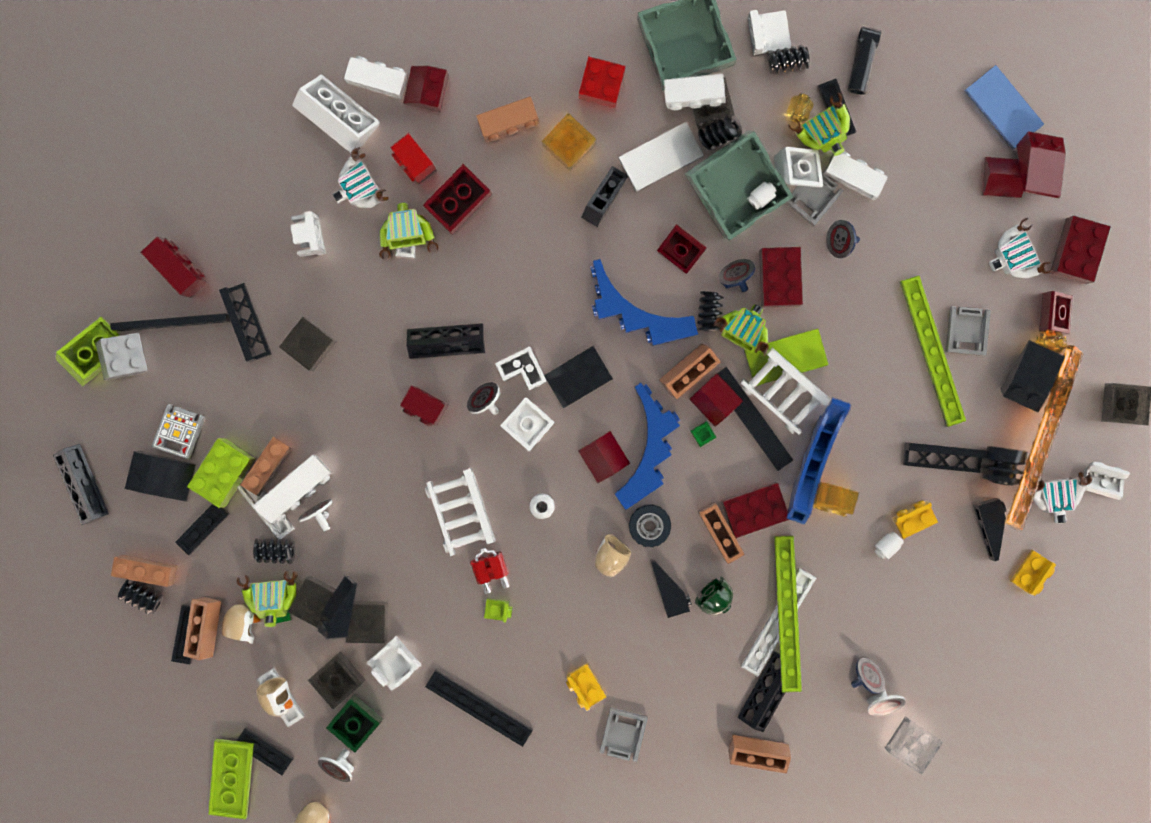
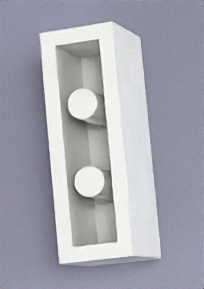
(376, 77)
(694, 91)
(856, 175)

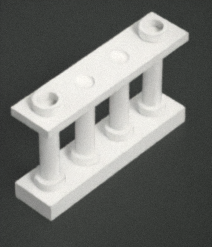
(803, 385)
(479, 515)

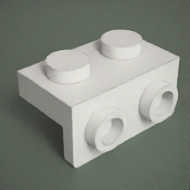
(1106, 480)

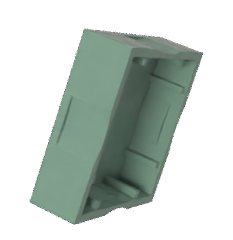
(686, 39)
(729, 178)

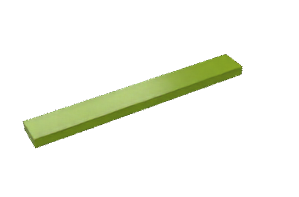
(933, 351)
(787, 614)

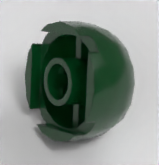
(716, 597)

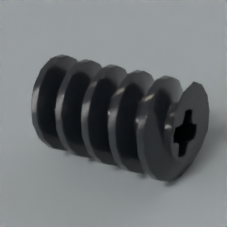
(788, 58)
(720, 132)
(710, 311)
(274, 552)
(139, 597)

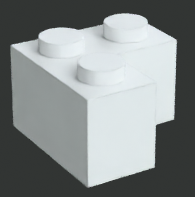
(522, 363)

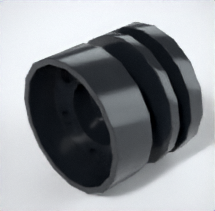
(1005, 465)

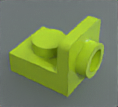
(497, 610)

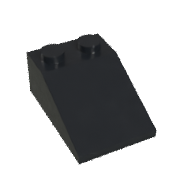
(1032, 376)
(578, 377)
(159, 476)

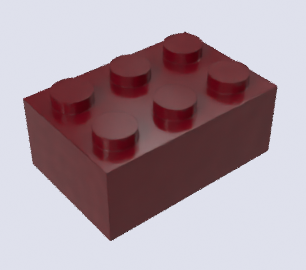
(457, 199)
(1080, 249)
(174, 266)
(780, 277)
(755, 509)

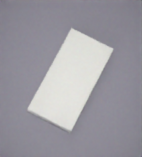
(661, 156)

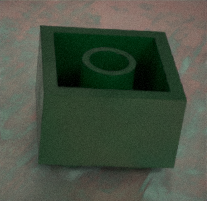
(354, 723)

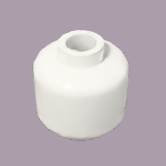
(538, 512)

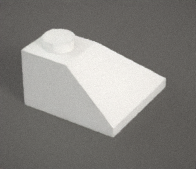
(799, 166)

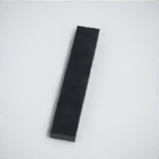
(170, 322)
(757, 425)
(479, 708)

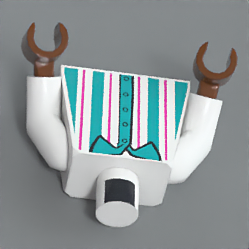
(358, 183)
(1017, 254)
(1061, 495)

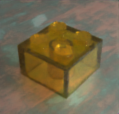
(569, 142)
(836, 498)

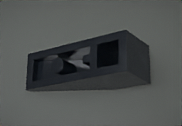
(604, 196)
(992, 523)
(672, 595)
(337, 613)

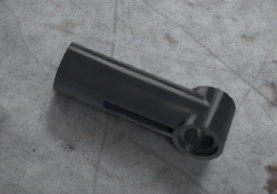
(867, 44)

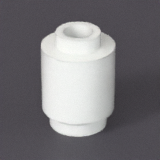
(762, 195)
(888, 545)

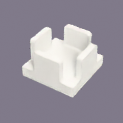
(308, 234)
(527, 424)
(393, 664)

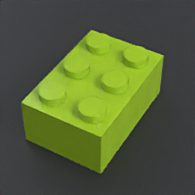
(221, 472)

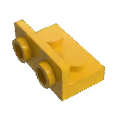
(915, 519)
(1033, 573)
(585, 686)

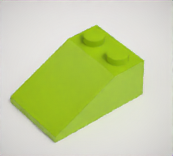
(80, 353)

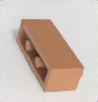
(508, 119)
(689, 371)
(265, 466)
(721, 533)
(144, 570)
(202, 628)
(759, 754)

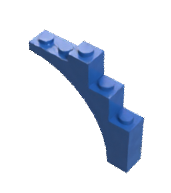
(613, 304)
(659, 425)
(814, 460)

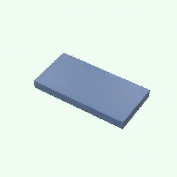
(1004, 106)

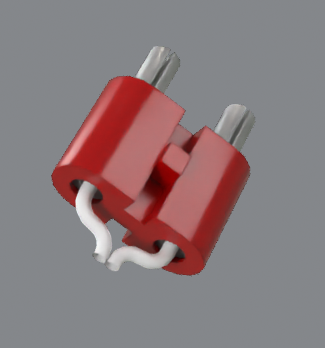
(489, 568)

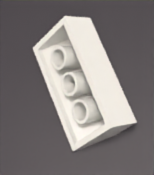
(335, 113)
(293, 489)

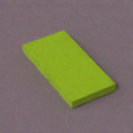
(802, 350)
(230, 778)

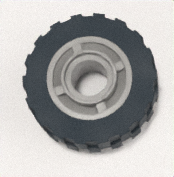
(646, 537)

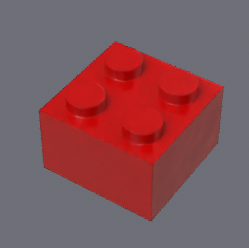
(602, 82)
(409, 154)

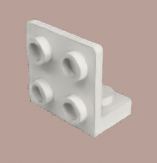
(768, 31)

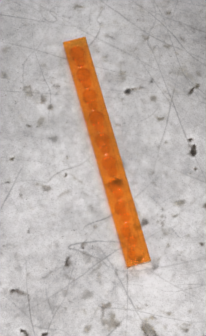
(1044, 438)

